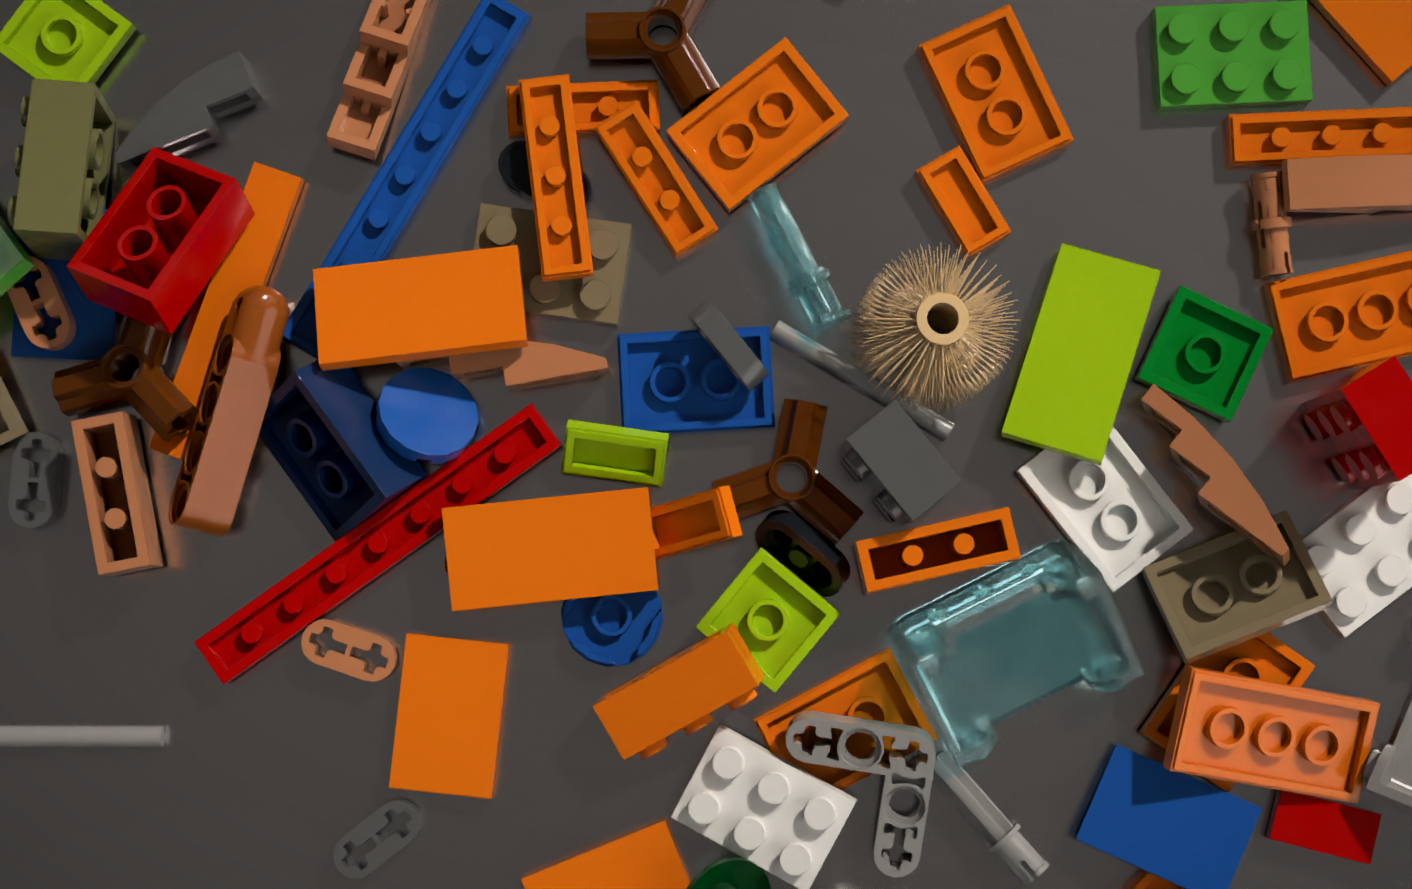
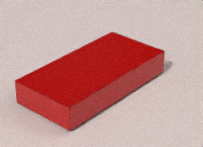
(1324, 826)

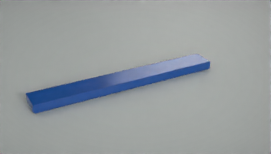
(419, 151)

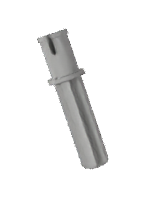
(988, 819)

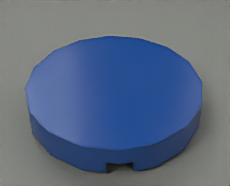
(426, 415)
(613, 627)

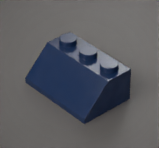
(331, 450)

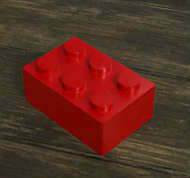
(161, 240)
(1367, 423)

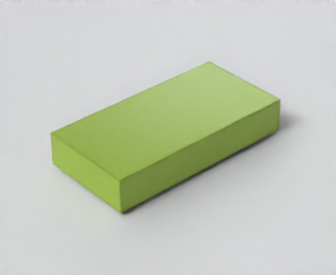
(614, 453)

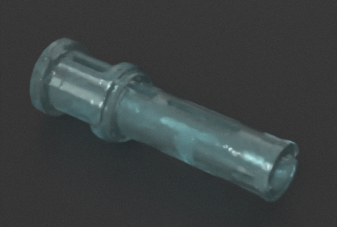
(769, 204)

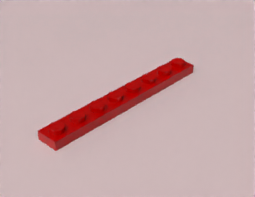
(376, 545)

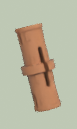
(1271, 224)

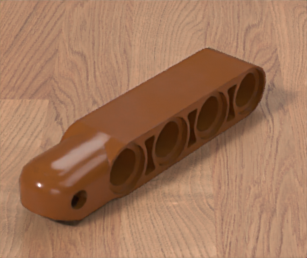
(230, 413)

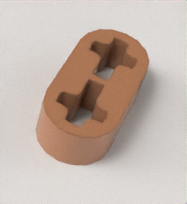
(52, 300)
(346, 662)

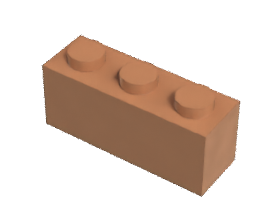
(117, 493)

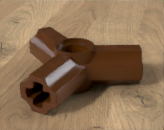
(679, 62)
(106, 383)
(796, 444)

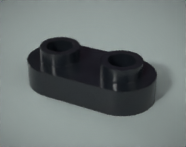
(803, 551)

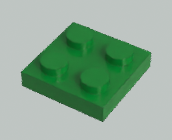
(1204, 354)

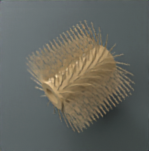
(943, 313)

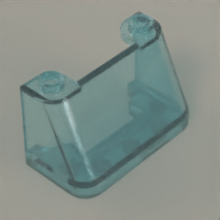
(1013, 644)

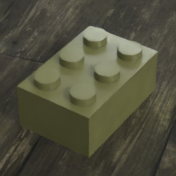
(61, 166)

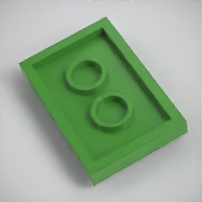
(1232, 55)

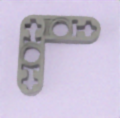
(896, 772)

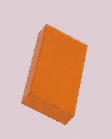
(962, 202)
(694, 522)

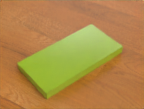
(1081, 354)

